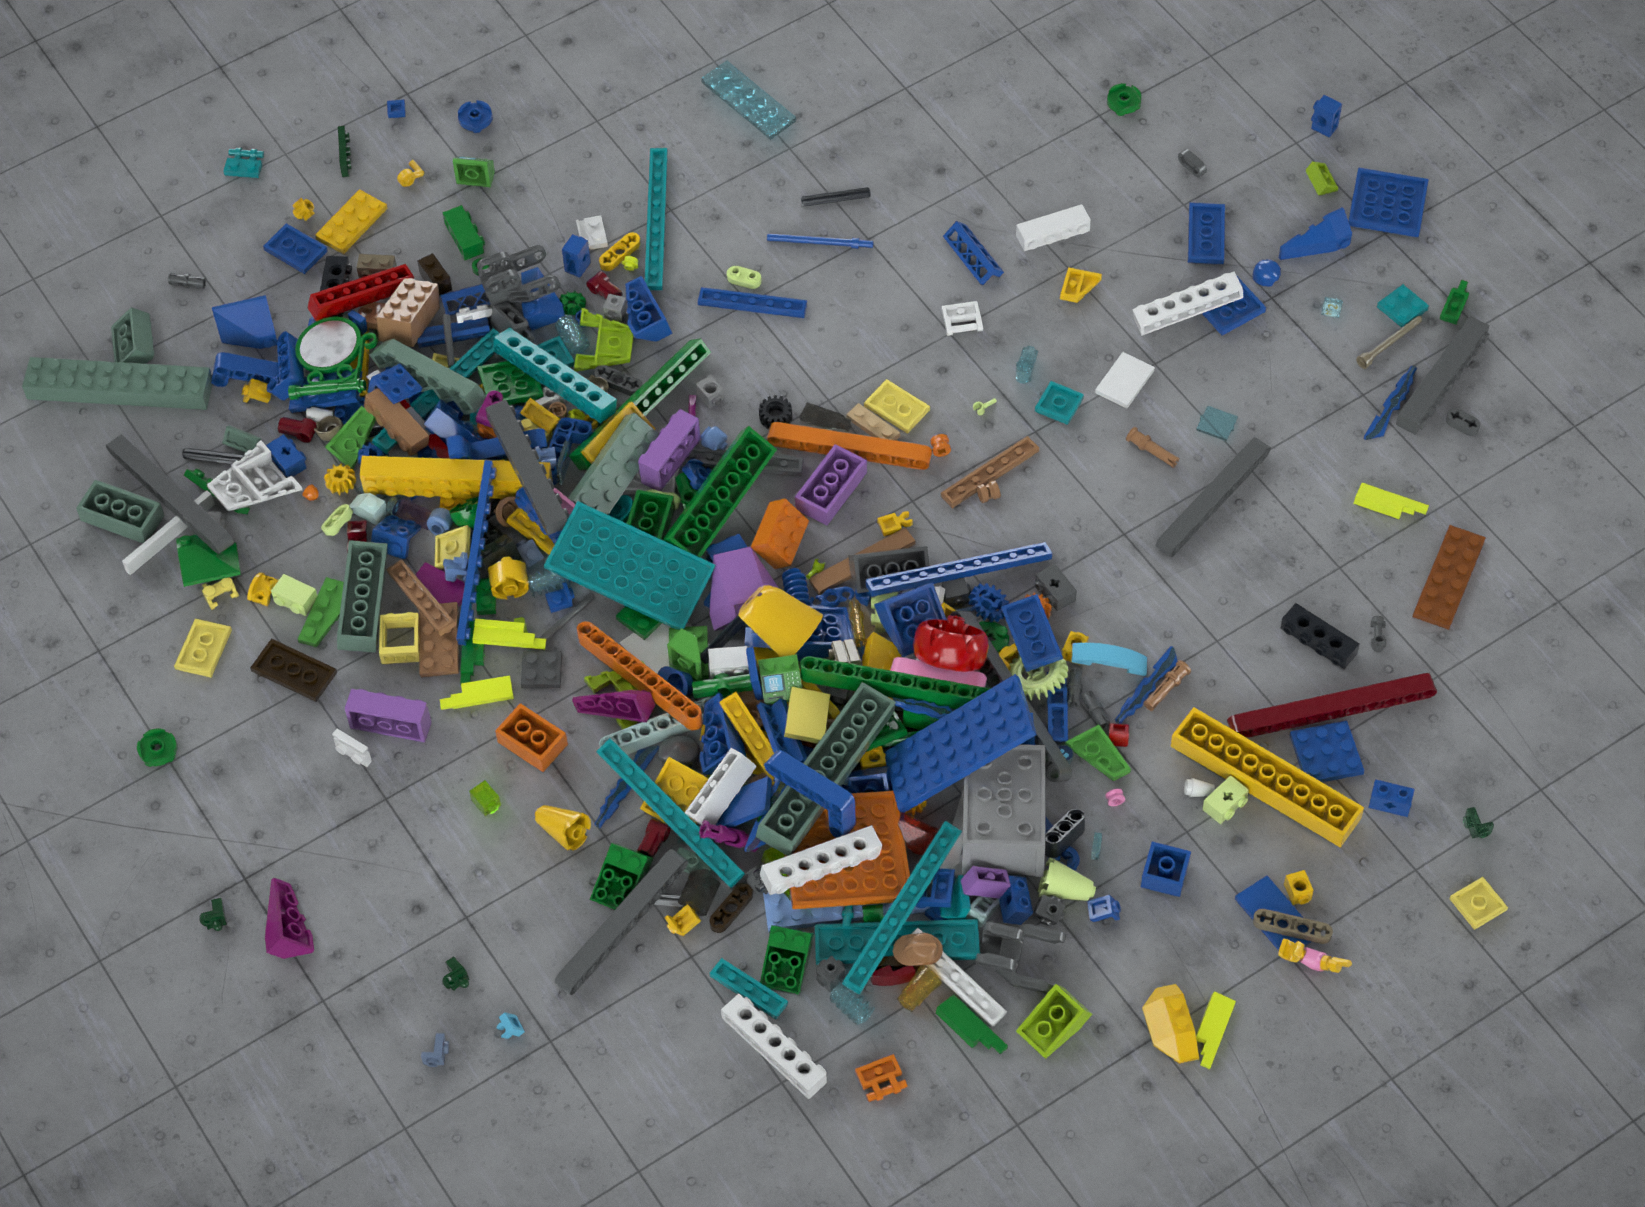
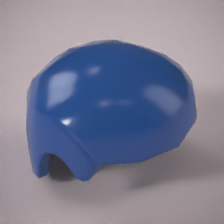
(1266, 272)

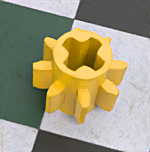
(303, 209)

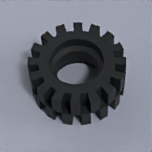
(775, 404)

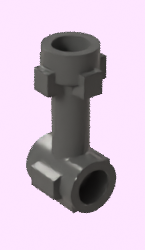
(1379, 640)

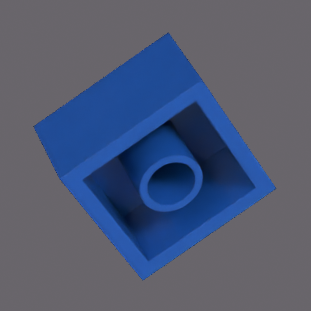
(1165, 869)

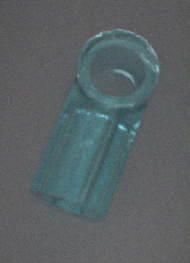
(1026, 364)

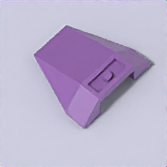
(733, 582)

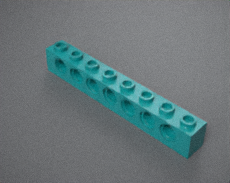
(555, 375)

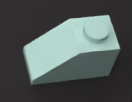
(369, 508)

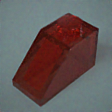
(916, 833)

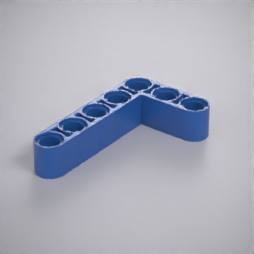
(489, 449)
(817, 788)

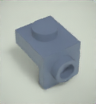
(529, 552)
(437, 1057)

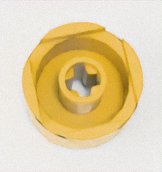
(508, 578)

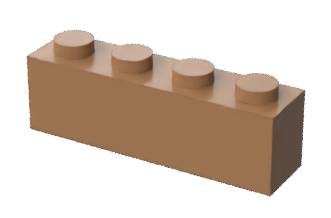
(397, 422)

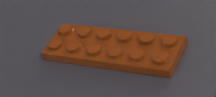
(1449, 577)

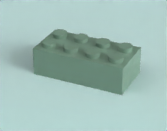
(120, 511)

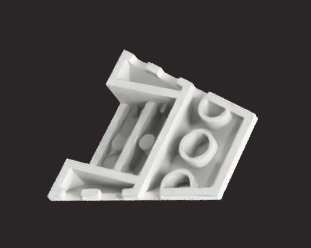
(252, 481)

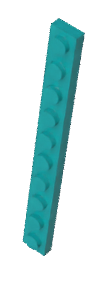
(656, 218)
(428, 399)
(670, 812)
(902, 908)

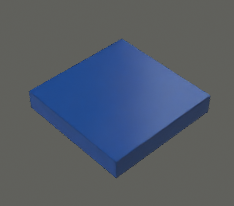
(754, 673)

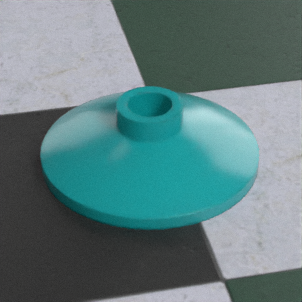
(622, 508)

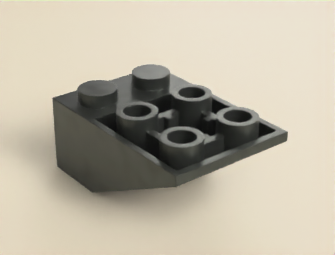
(496, 547)

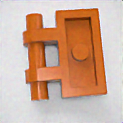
(878, 1072)

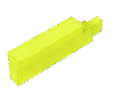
(1387, 502)
(505, 634)
(480, 693)
(1213, 1026)

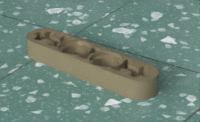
(1293, 922)

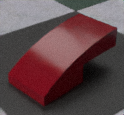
(357, 531)
(887, 977)

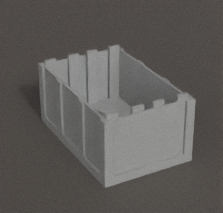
(1006, 813)

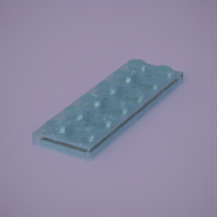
(748, 99)

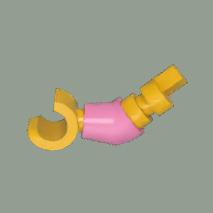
(1311, 958)

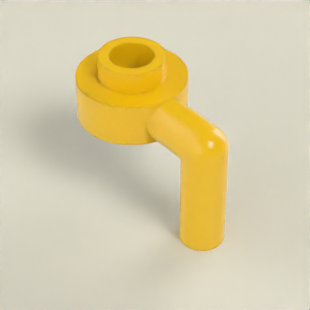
(407, 176)

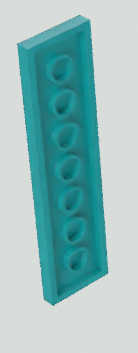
(957, 938)

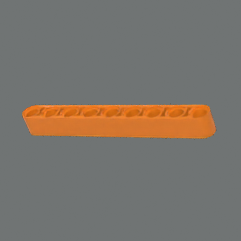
(867, 447)
(640, 675)

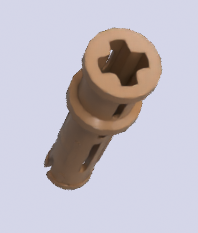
(1146, 443)
(1171, 680)

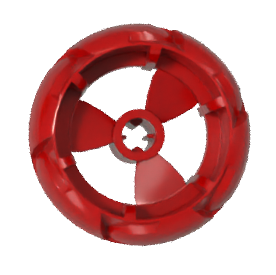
(951, 644)

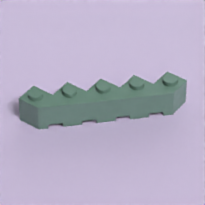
(431, 375)

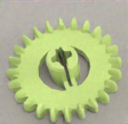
(1037, 680)

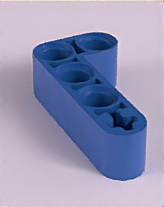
(289, 367)
(241, 368)
(576, 433)

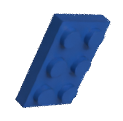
(295, 248)

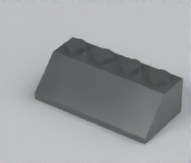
(885, 562)

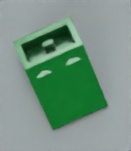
(619, 875)
(786, 959)

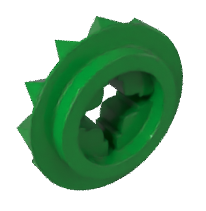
(572, 309)

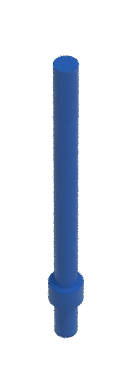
(854, 242)

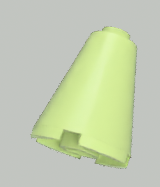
(1065, 883)

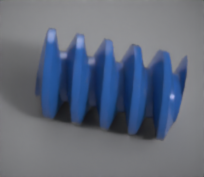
(795, 585)

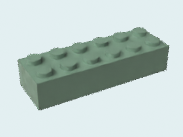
(615, 465)
(362, 596)

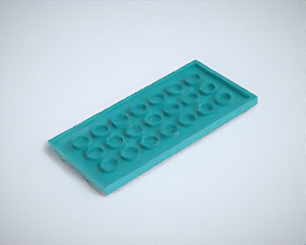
(629, 566)

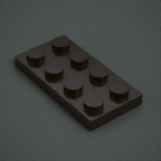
(293, 670)

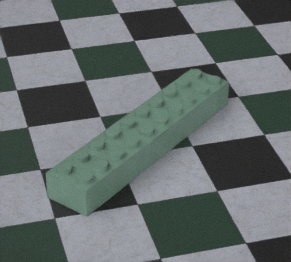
(118, 383)
(833, 758)

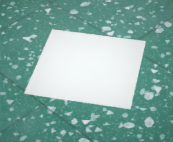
(652, 650)

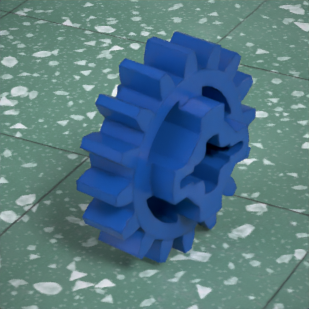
(988, 602)

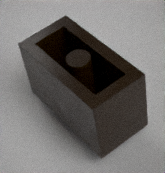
(433, 271)

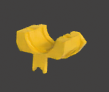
(261, 588)

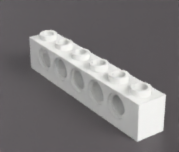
(1197, 303)
(809, 858)
(806, 1083)

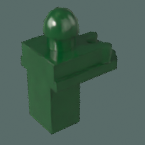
(215, 918)
(457, 976)

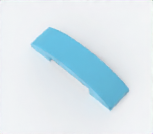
(1109, 655)

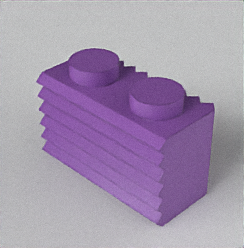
(985, 882)

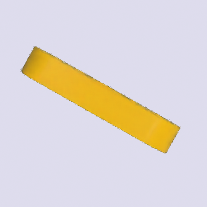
(622, 244)

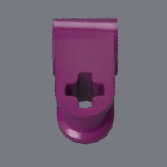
(492, 398)

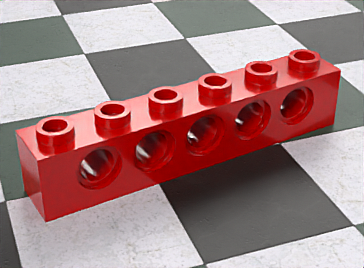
(357, 292)

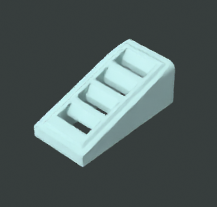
(977, 913)

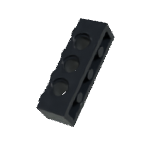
(335, 273)
(1330, 636)

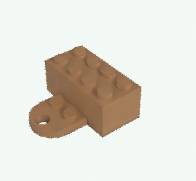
(405, 313)

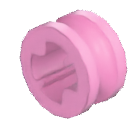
(1115, 797)

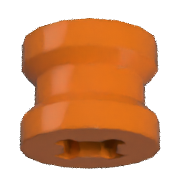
(940, 445)

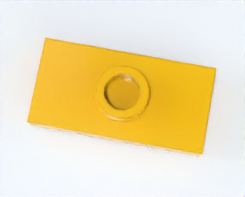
(540, 415)

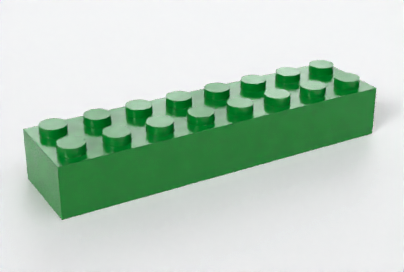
(721, 492)

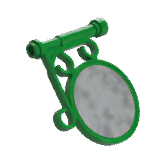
(329, 348)

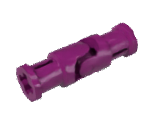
(720, 833)

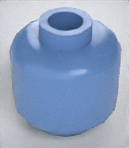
(714, 438)
(439, 521)

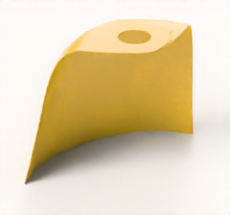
(780, 619)

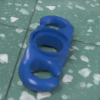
(836, 592)

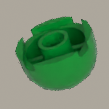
(465, 513)

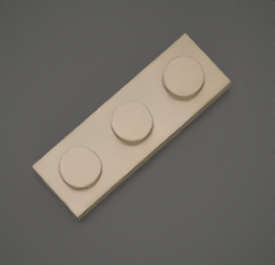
(871, 423)

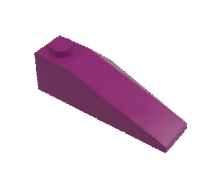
(626, 705)
(285, 926)

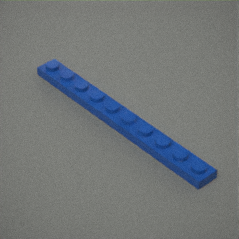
(475, 559)
(958, 569)

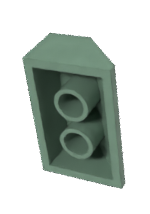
(132, 337)

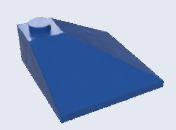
(246, 323)
(905, 612)
(833, 627)

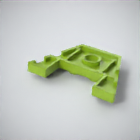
(612, 345)
(620, 684)

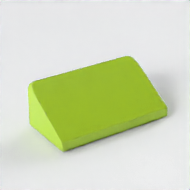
(1321, 178)

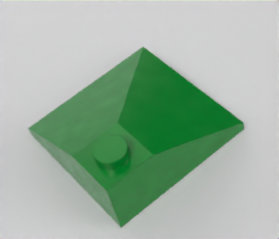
(202, 564)

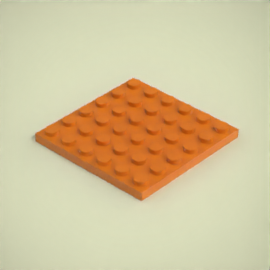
(871, 880)

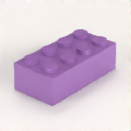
(669, 450)
(831, 484)
(388, 715)

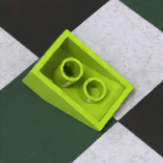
(1053, 1021)

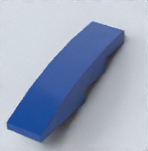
(1058, 713)

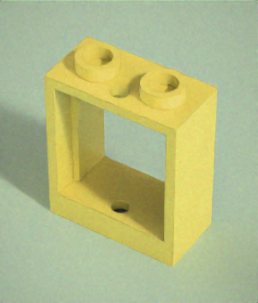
(398, 654)

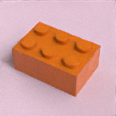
(780, 533)
(531, 737)

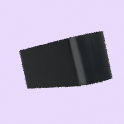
(1064, 833)

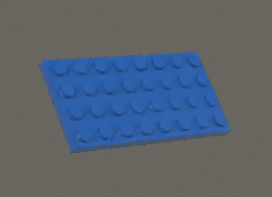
(959, 743)

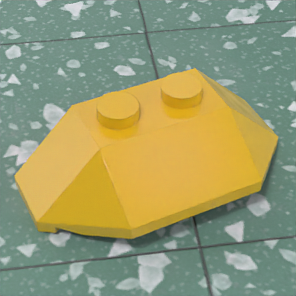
(1171, 1024)

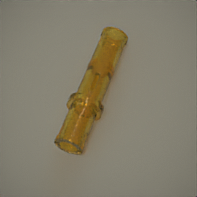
(856, 618)

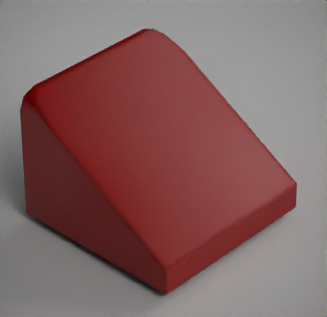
(1119, 734)

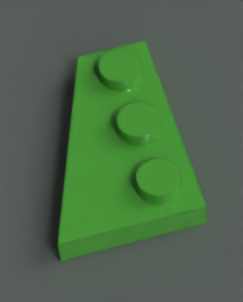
(352, 437)
(1099, 752)

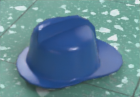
(680, 680)

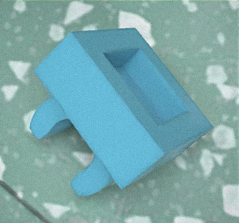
(511, 1025)

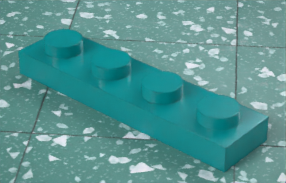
(748, 987)

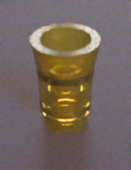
(919, 988)

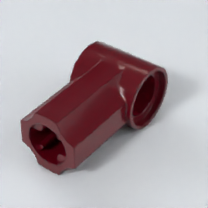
(601, 285)
(302, 429)
(655, 834)

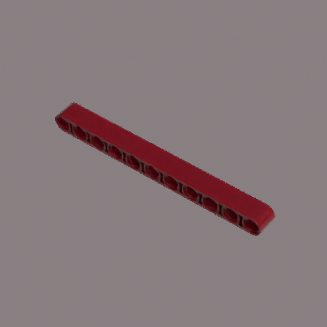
(1333, 705)

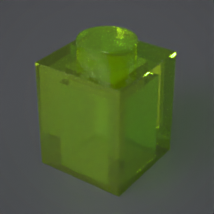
(485, 798)

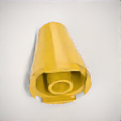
(564, 825)

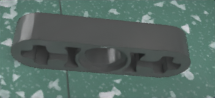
(614, 374)

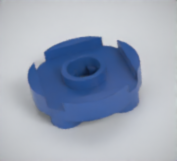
(477, 123)
(696, 473)

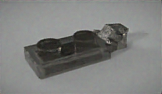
(824, 418)

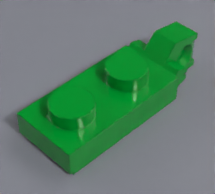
(1455, 303)

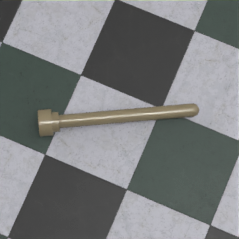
(1365, 359)

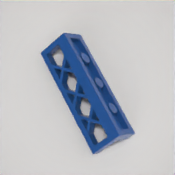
(977, 249)
(463, 293)
(460, 331)
(775, 729)

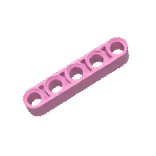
(920, 668)

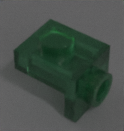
(1473, 823)

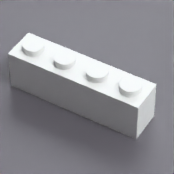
(1053, 227)
(721, 788)

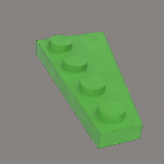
(323, 613)

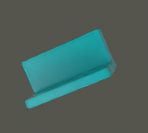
(960, 903)

